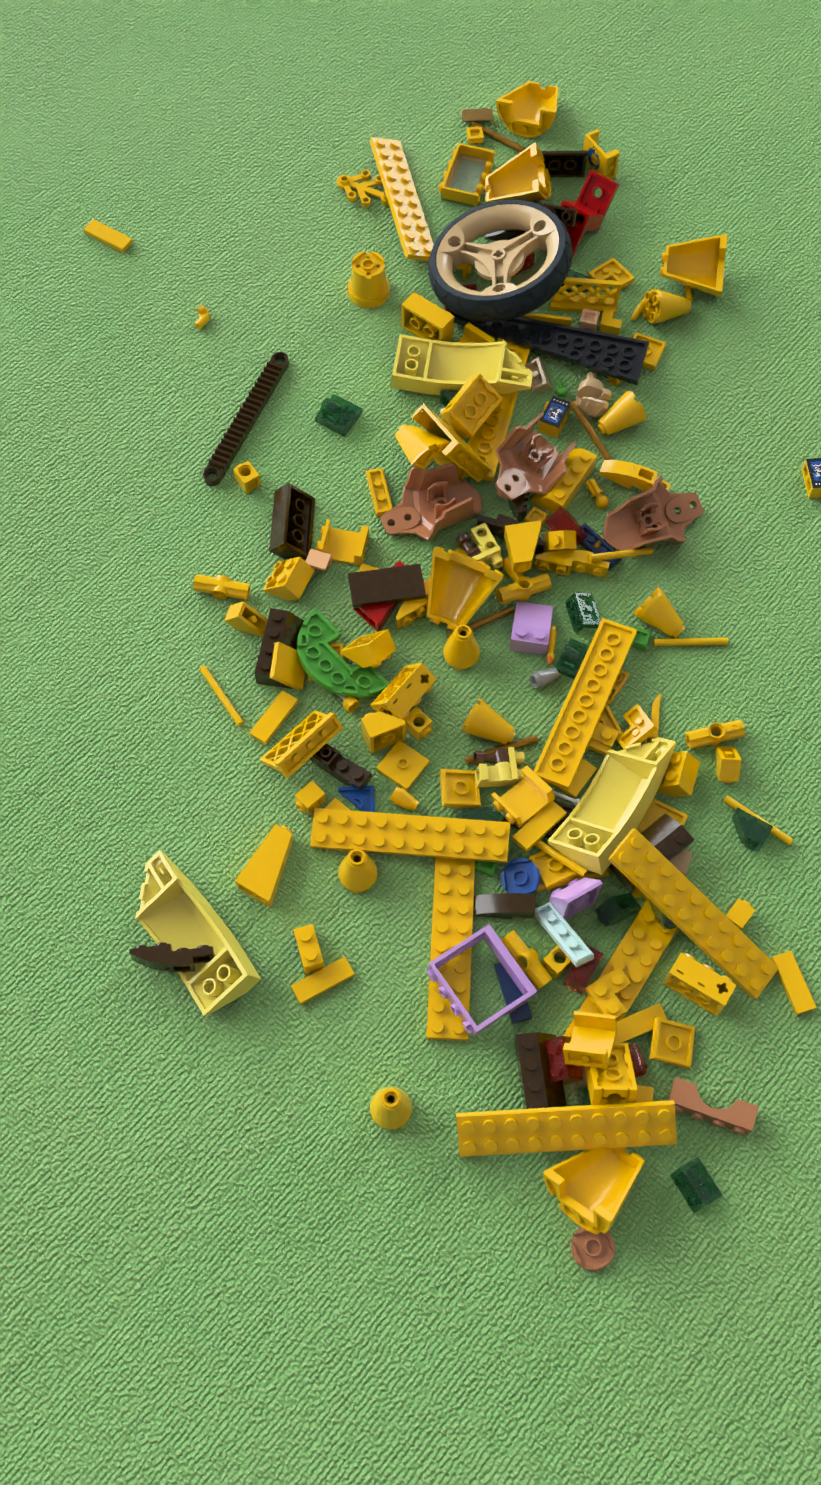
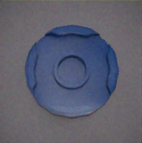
(520, 876)

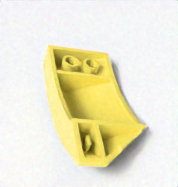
(436, 365)
(613, 803)
(181, 916)

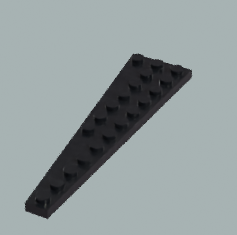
(594, 350)

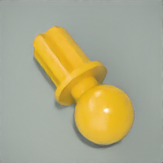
(601, 501)

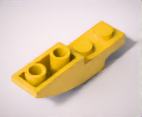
(630, 474)
(566, 560)
(412, 609)

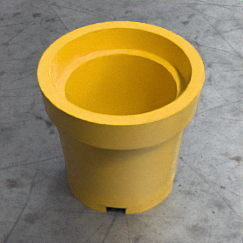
(368, 280)

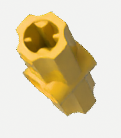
(221, 587)
(523, 588)
(704, 736)
(532, 968)

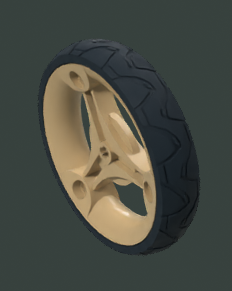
(500, 260)

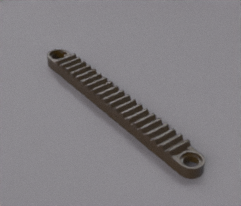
(245, 418)

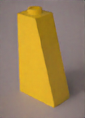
(265, 868)

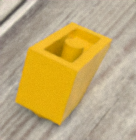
(560, 540)
(246, 619)
(727, 764)

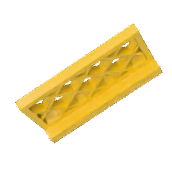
(575, 303)
(310, 742)

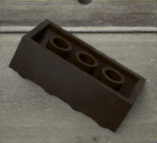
(565, 163)
(292, 523)
(280, 627)
(667, 837)
(535, 1073)

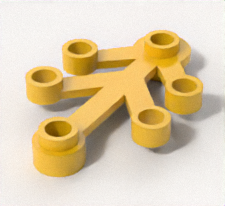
(346, 183)

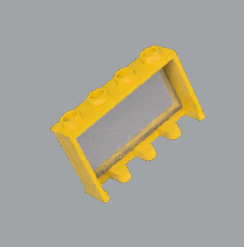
(466, 174)

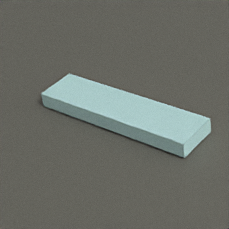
(563, 934)

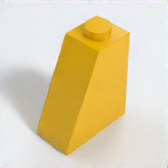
(521, 544)

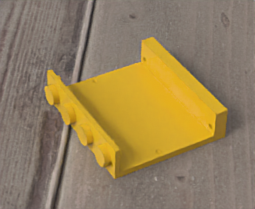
(458, 450)

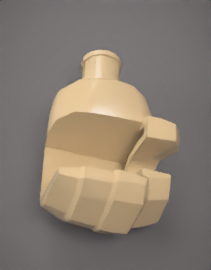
(592, 397)

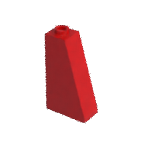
(377, 614)

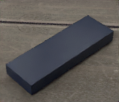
(591, 539)
(510, 994)

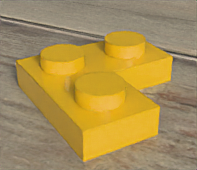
(612, 271)
(640, 727)
(604, 992)

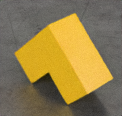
(609, 324)

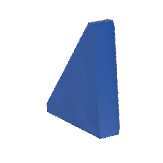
(362, 800)

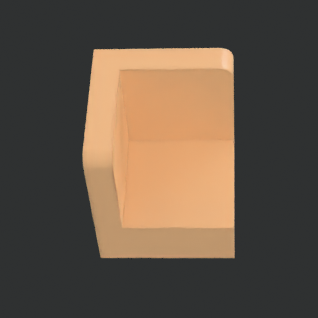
(589, 319)
(318, 559)

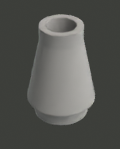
(543, 677)

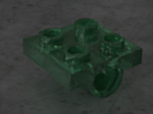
(338, 414)
(571, 658)

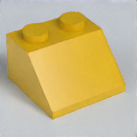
(370, 649)
(382, 730)

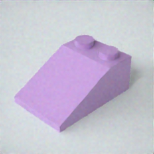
(531, 628)
(576, 897)

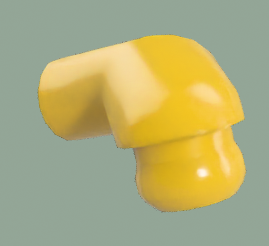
(204, 317)

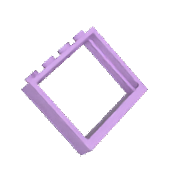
(504, 958)

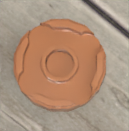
(592, 1250)

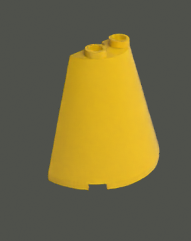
(528, 109)
(520, 178)
(697, 263)
(424, 446)
(458, 587)
(594, 1185)

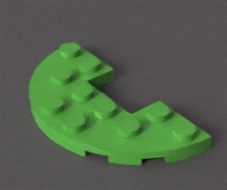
(327, 667)

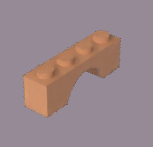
(738, 1117)

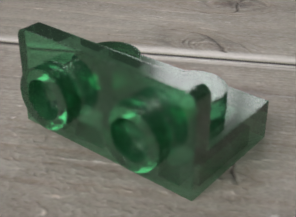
(582, 611)
(696, 1185)

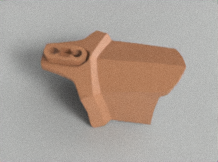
(529, 462)
(432, 502)
(651, 518)

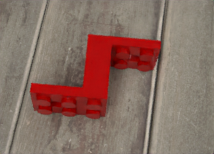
(590, 208)

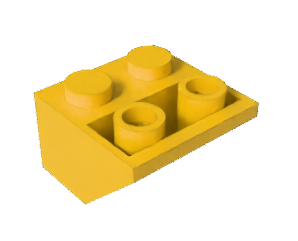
(289, 579)
(680, 775)

